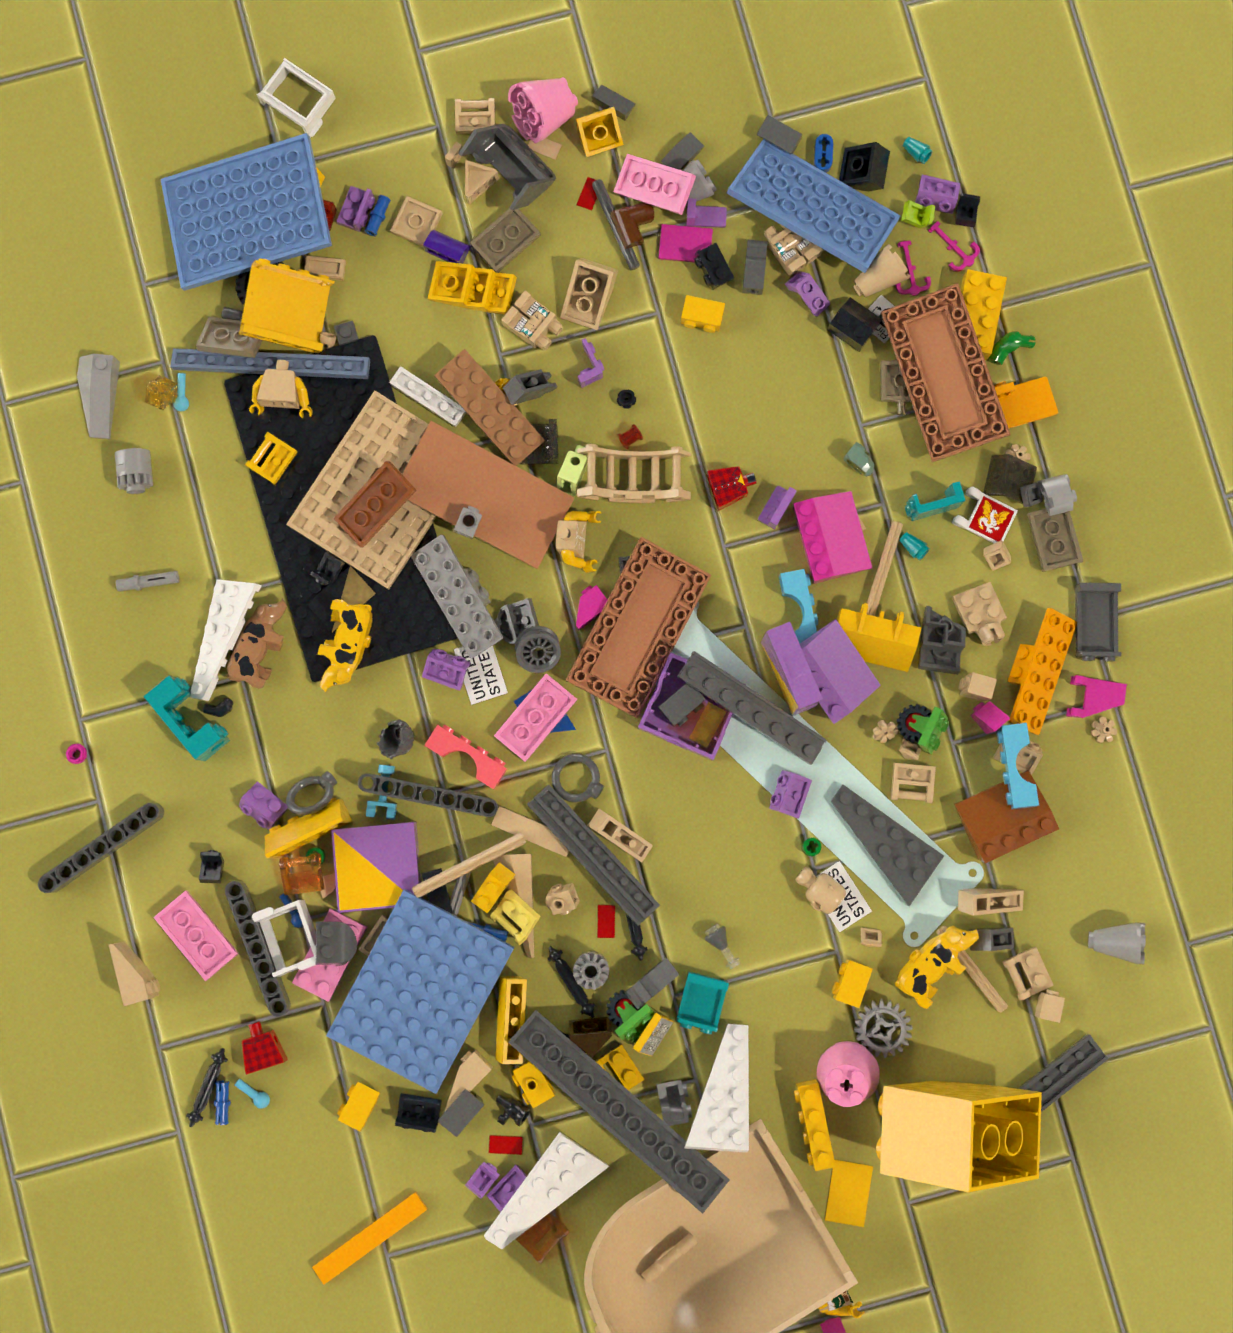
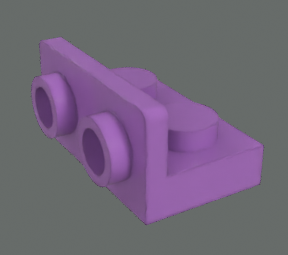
(938, 192)
(355, 208)
(776, 506)
(445, 669)
(790, 794)
(506, 1187)

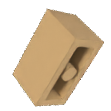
(977, 687)

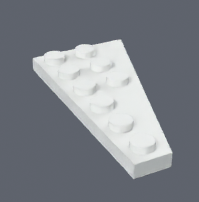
(221, 632)
(724, 1106)
(555, 1178)

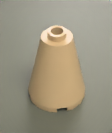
(883, 273)

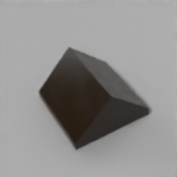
(590, 1033)

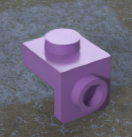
(482, 1179)

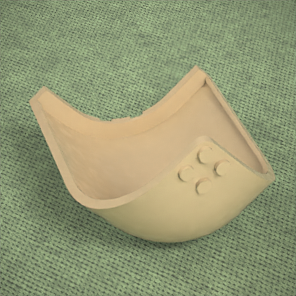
(756, 1260)

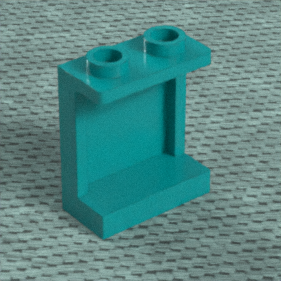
(953, 500)
(702, 1002)

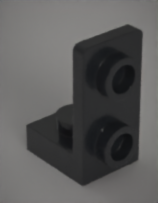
(440, 895)

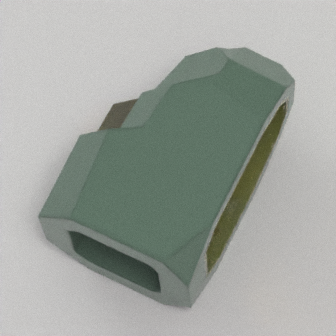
(859, 459)

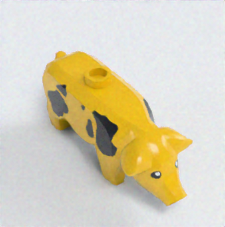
(348, 644)
(932, 961)

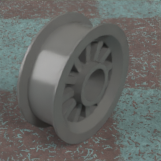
(535, 660)

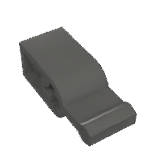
(755, 267)
(652, 983)

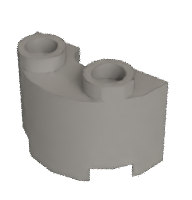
(1057, 494)
(673, 1103)

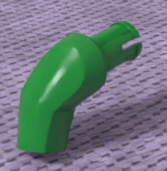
(1008, 344)

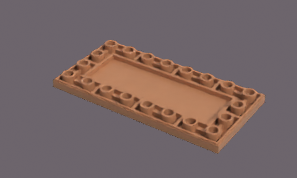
(945, 373)
(515, 506)
(638, 627)

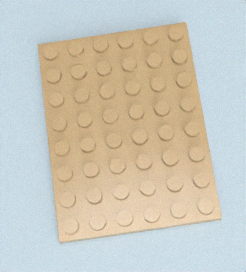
(376, 436)

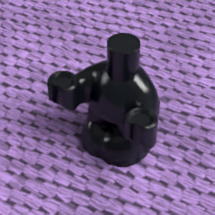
(512, 1109)

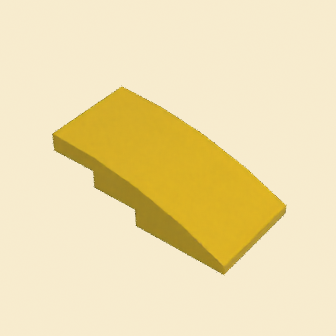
(472, 287)

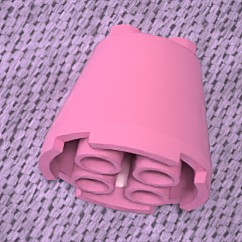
(541, 107)
(848, 1062)

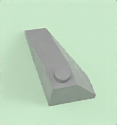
(98, 387)

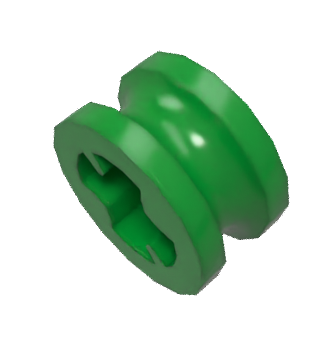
(806, 843)
(319, 850)

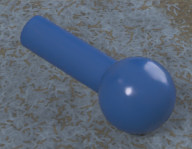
(295, 919)

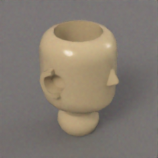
(822, 891)

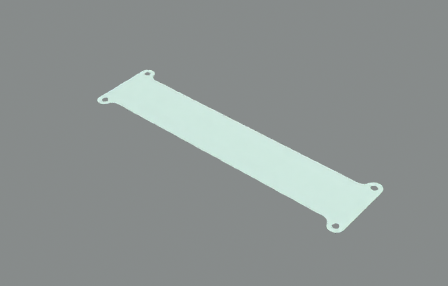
(830, 770)

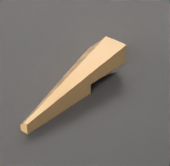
(522, 885)

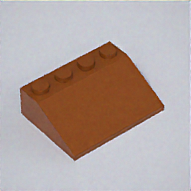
(997, 828)

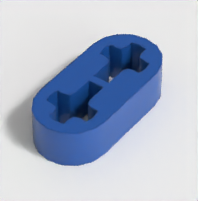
(828, 153)

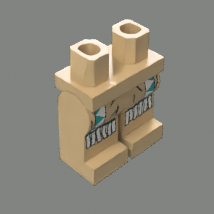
(791, 249)
(531, 321)

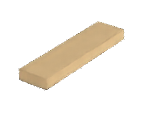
(531, 830)

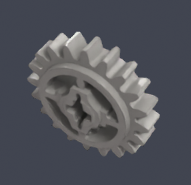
(876, 1032)

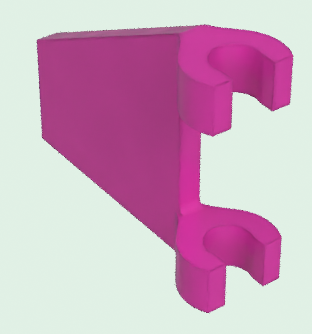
(1098, 696)

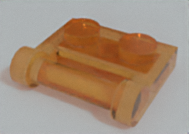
(302, 881)
(537, 1232)

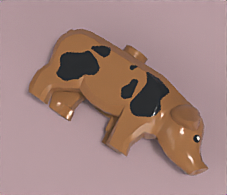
(253, 644)

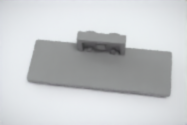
(458, 596)

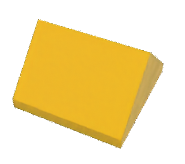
(599, 132)

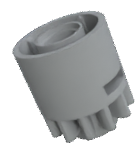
(134, 470)
(594, 959)

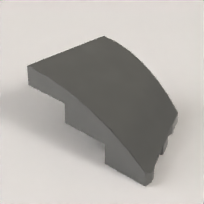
(940, 643)

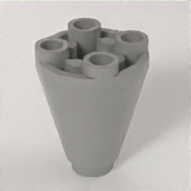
(702, 186)
(1120, 941)

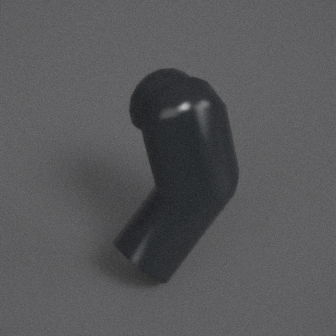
(220, 710)

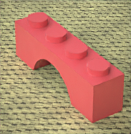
(488, 770)

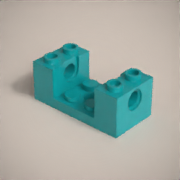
(165, 699)

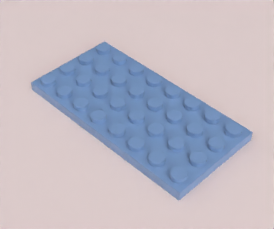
(814, 205)

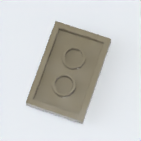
(505, 239)
(223, 337)
(1054, 539)

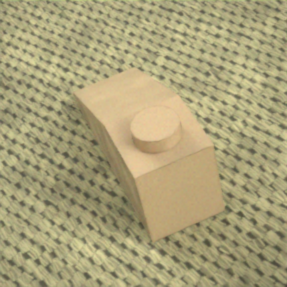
(620, 835)
(990, 901)
(469, 1074)

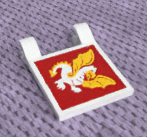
(989, 518)

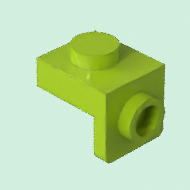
(917, 214)

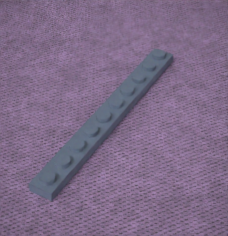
(299, 363)

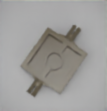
(893, 385)

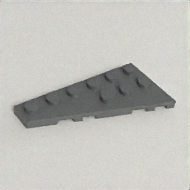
(897, 851)

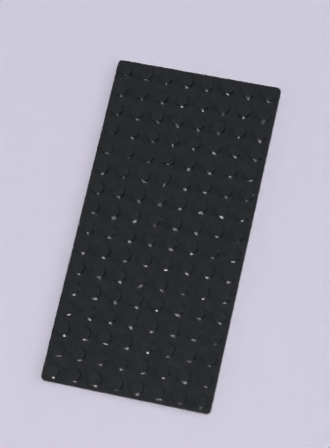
(407, 613)

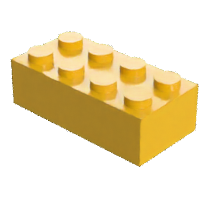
(983, 300)

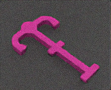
(967, 260)
(914, 289)

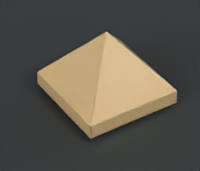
(910, 750)
(871, 937)

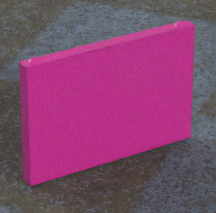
(682, 242)

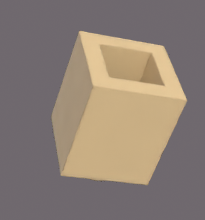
(1049, 1006)

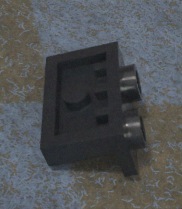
(713, 266)

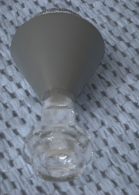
(717, 937)

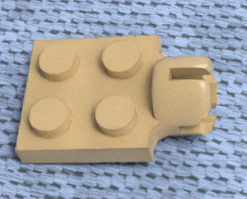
(981, 613)

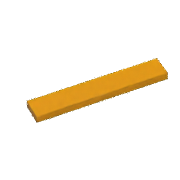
(369, 1238)

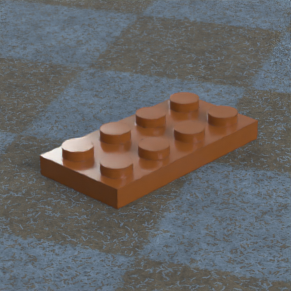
(375, 504)

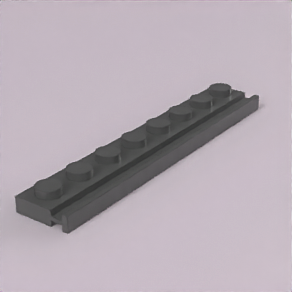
(752, 708)
(593, 855)
(1066, 1071)

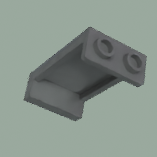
(1097, 621)

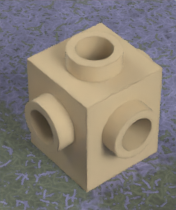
(562, 899)

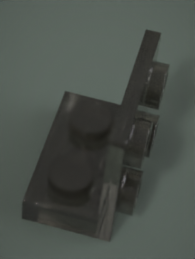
(548, 451)
(1007, 475)

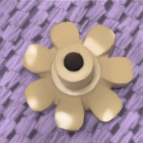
(1019, 453)
(1103, 730)
(885, 731)

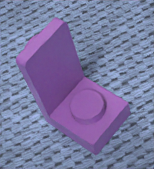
(705, 215)
(808, 291)
(590, 375)

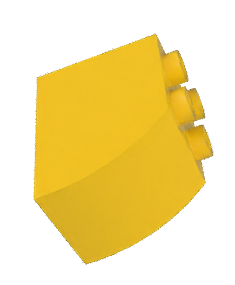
(942, 1128)

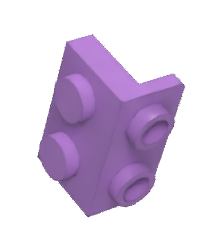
(262, 806)

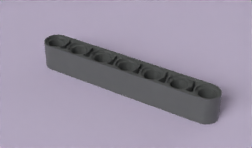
(417, 795)
(92, 852)
(255, 958)

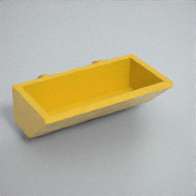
(880, 639)

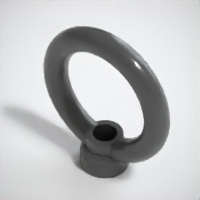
(326, 781)
(594, 788)

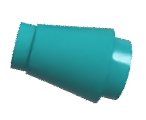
(919, 151)
(915, 546)

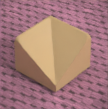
(997, 555)

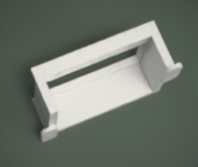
(313, 121)
(264, 916)

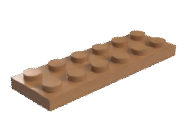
(489, 408)

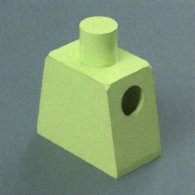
(572, 472)

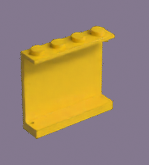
(285, 306)

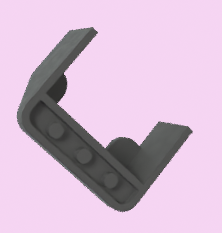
(513, 159)

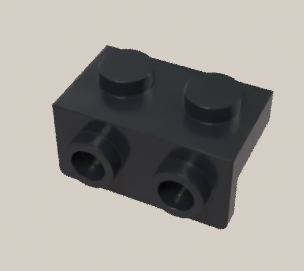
(418, 1113)

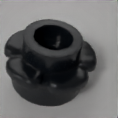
(621, 398)

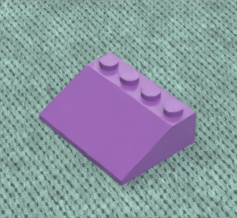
(838, 671)

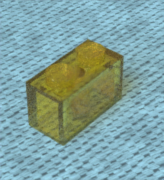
(707, 725)

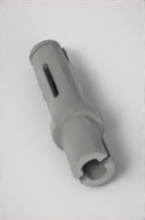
(138, 582)

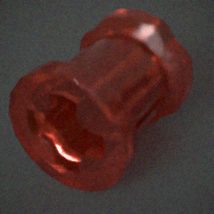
(630, 436)

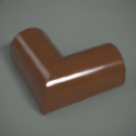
(627, 222)

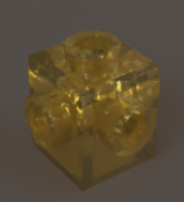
(161, 392)

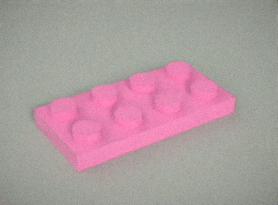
(654, 184)
(535, 717)
(196, 935)
(324, 979)

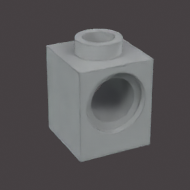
(466, 531)

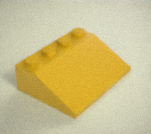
(306, 829)

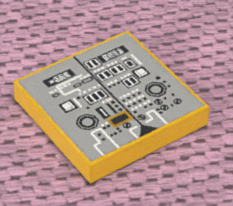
(653, 1034)

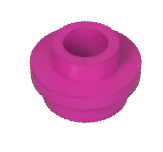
(70, 753)

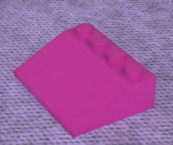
(832, 536)

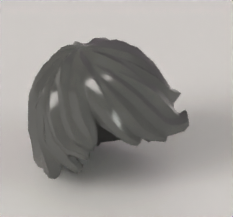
(396, 739)

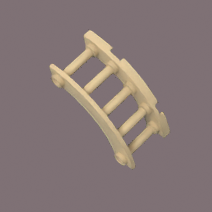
(632, 494)

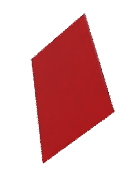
(588, 196)
(606, 921)
(505, 1145)

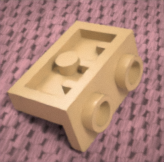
(1027, 757)

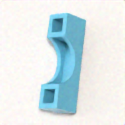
(795, 586)
(1021, 793)

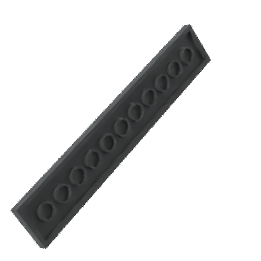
(619, 1111)

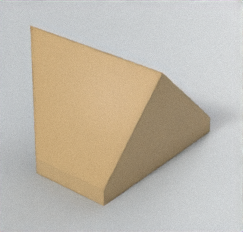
(478, 179)

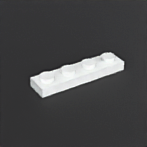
(427, 396)

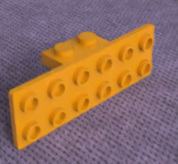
(1026, 401)
(1039, 668)

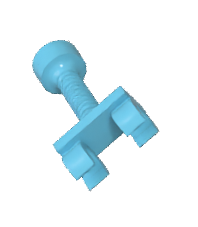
(384, 770)

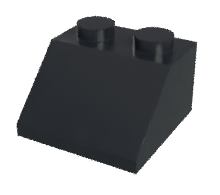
(865, 166)
(854, 324)

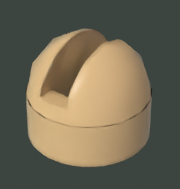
(327, 338)

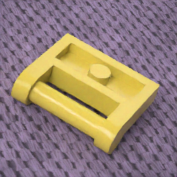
(519, 912)

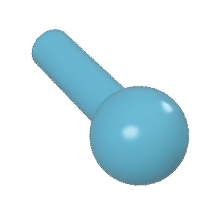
(181, 403)
(260, 1099)

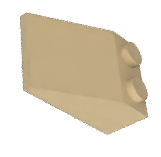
(588, 293)
(133, 976)

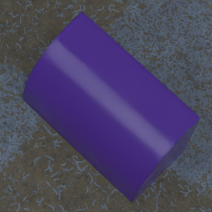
(446, 247)

